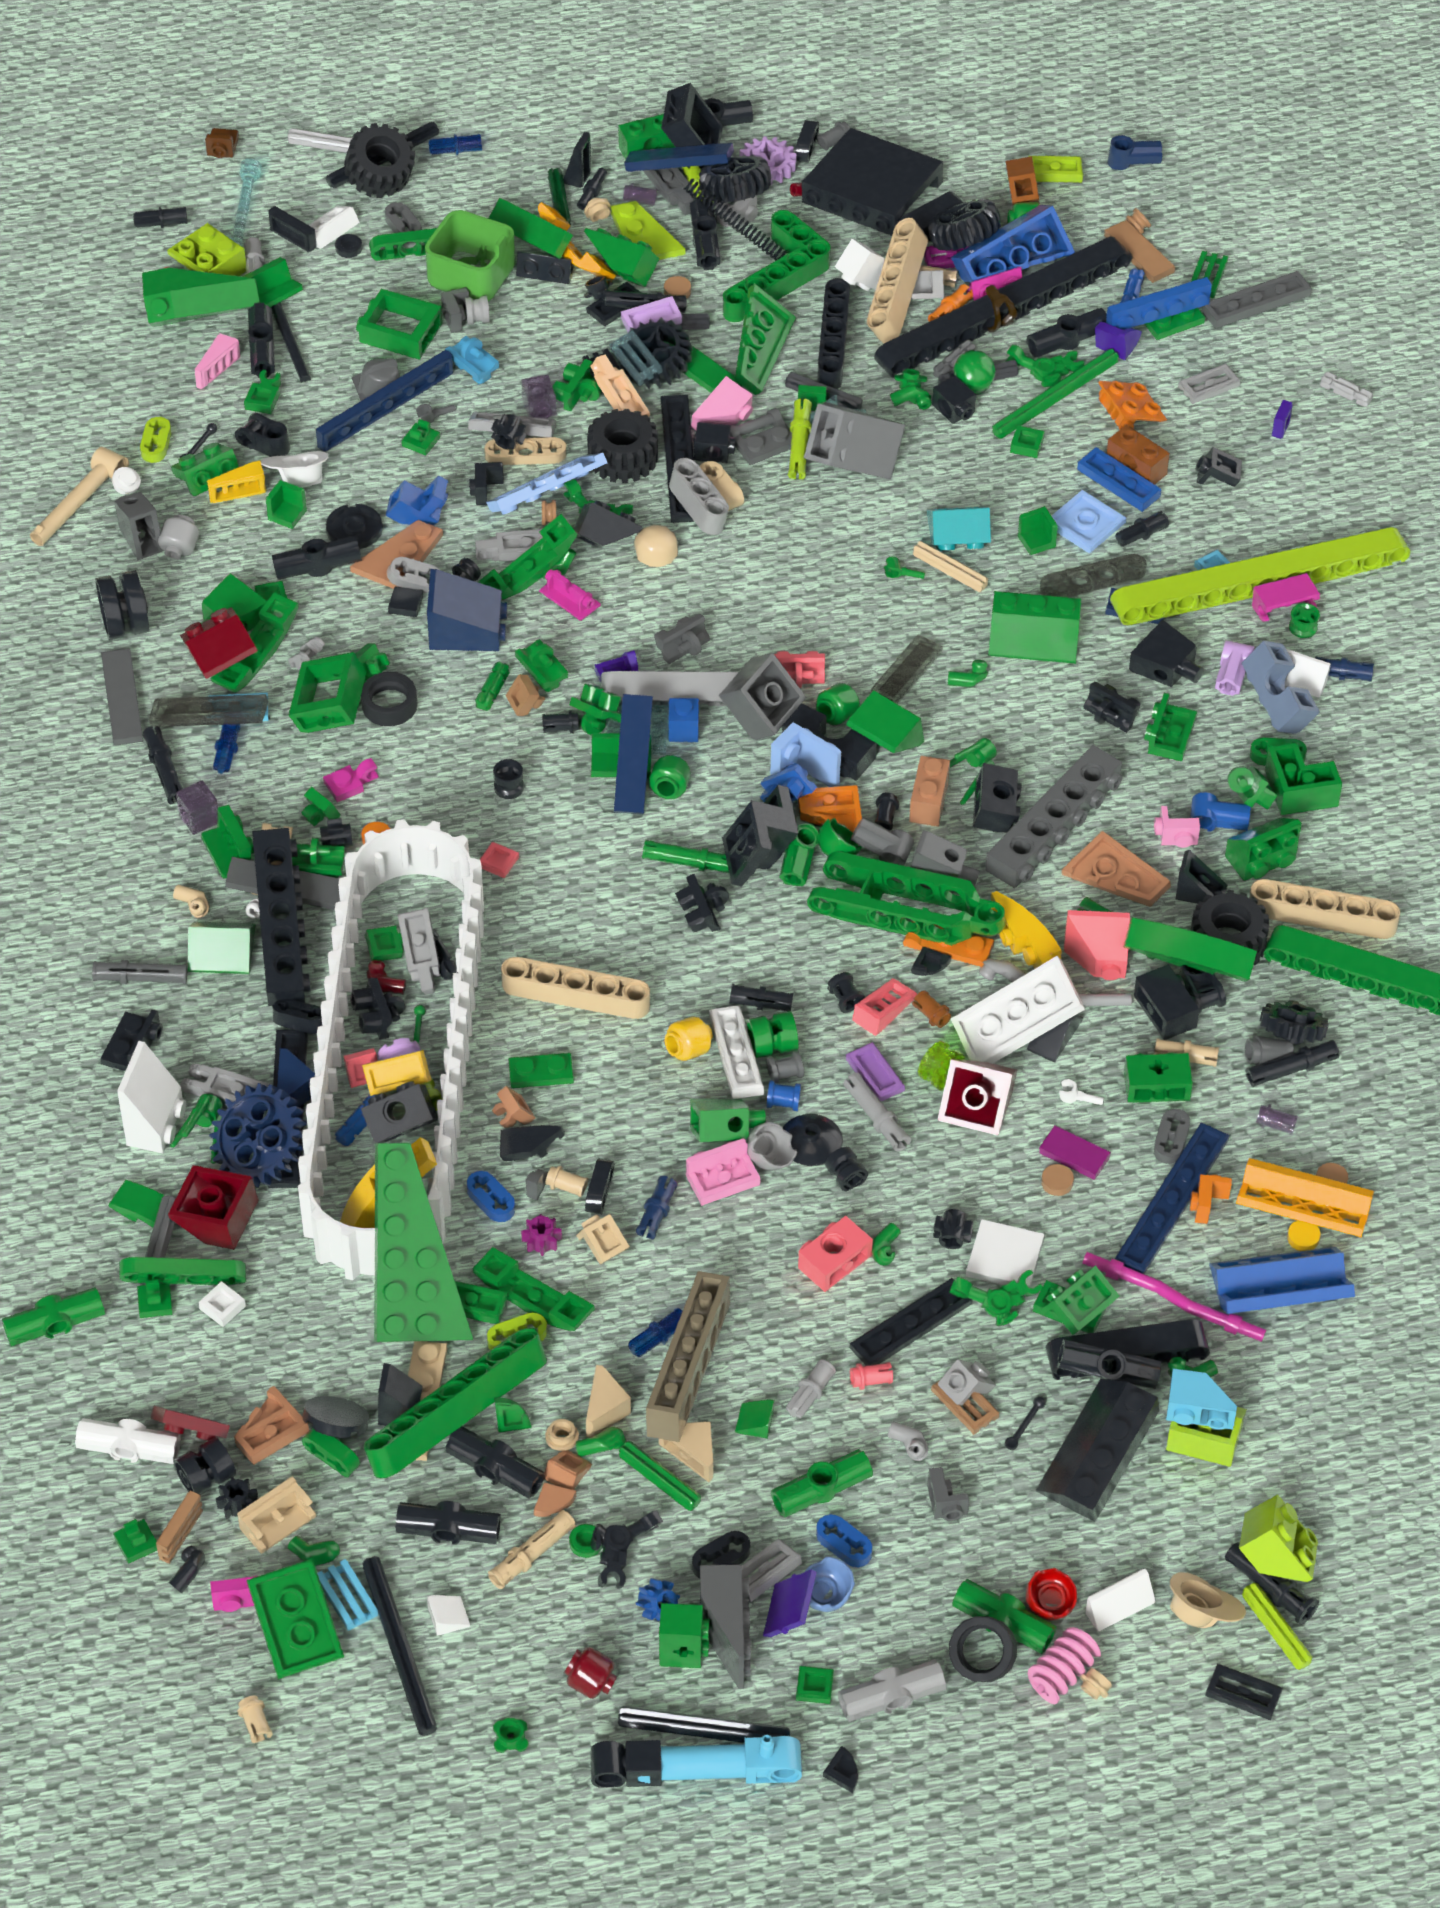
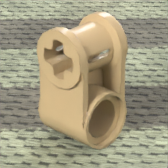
(724, 484)

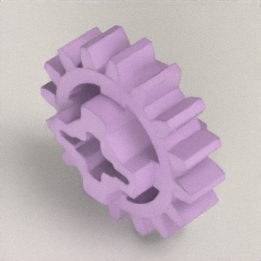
(778, 155)

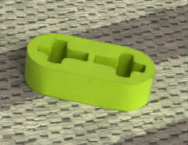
(161, 440)
(513, 1325)

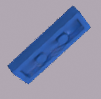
(1119, 479)

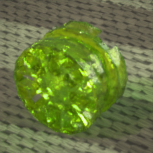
(936, 1064)

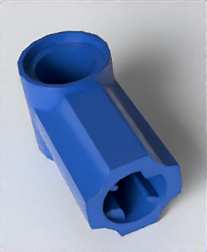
(1219, 813)

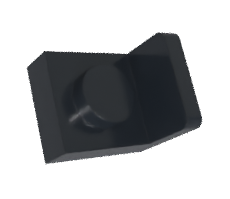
(1220, 466)

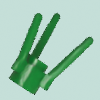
(980, 752)
(202, 1115)

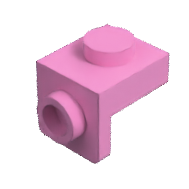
(1177, 831)

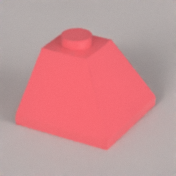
(1097, 942)

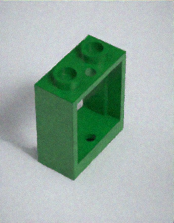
(399, 342)
(342, 710)

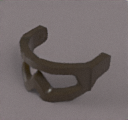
(997, 300)

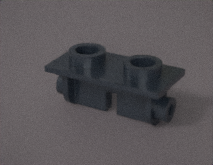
(544, 267)

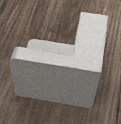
(929, 285)

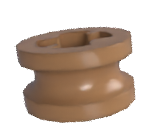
(1138, 220)
(548, 511)

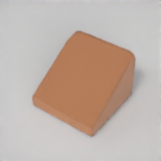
(566, 1469)

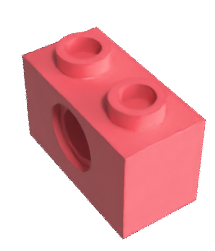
(827, 1268)

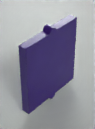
(789, 1603)

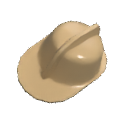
(1201, 1603)

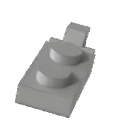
(506, 545)
(420, 948)

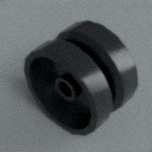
(127, 603)

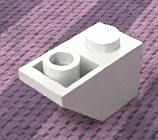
(860, 265)

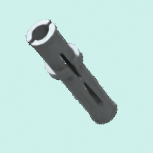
(139, 972)

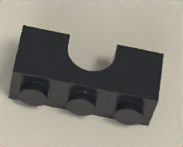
(856, 750)

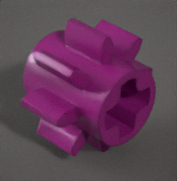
(541, 1234)

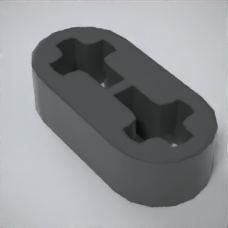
(408, 218)
(1165, 1134)

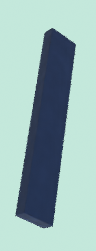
(384, 401)
(1172, 1198)

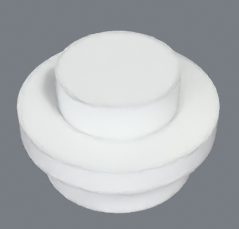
(126, 480)

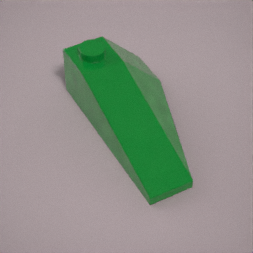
(186, 295)

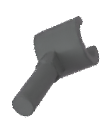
(426, 413)

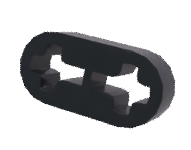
(807, 140)
(297, 1015)
(599, 1186)
(720, 1551)

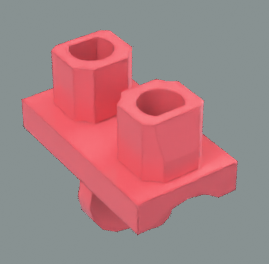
(804, 668)

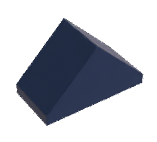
(294, 1077)

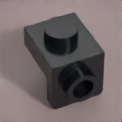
(485, 474)

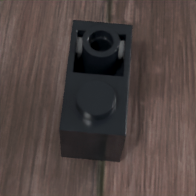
(601, 526)

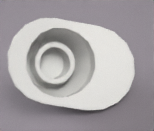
(298, 469)

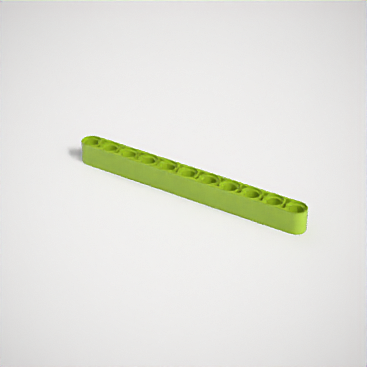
(1236, 580)

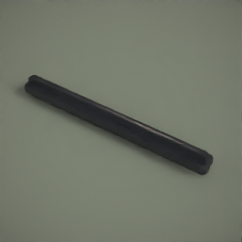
(399, 1646)

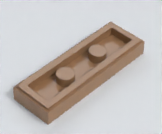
(1143, 253)

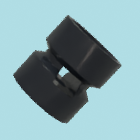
(215, 1462)

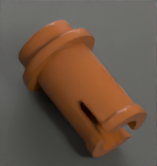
(932, 1009)

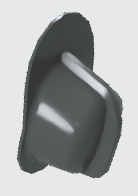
(375, 375)

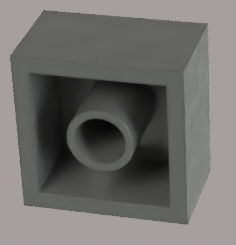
(762, 696)

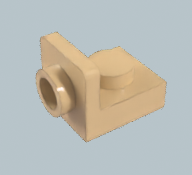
(603, 1237)

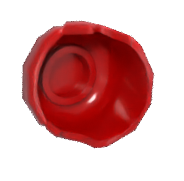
(1051, 1587)

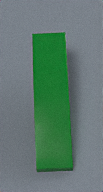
(1189, 948)

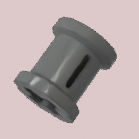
(785, 1066)

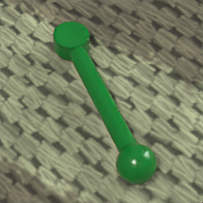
(419, 1011)

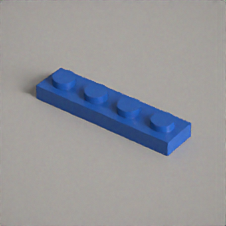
(1160, 304)

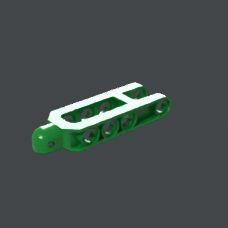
(875, 880)

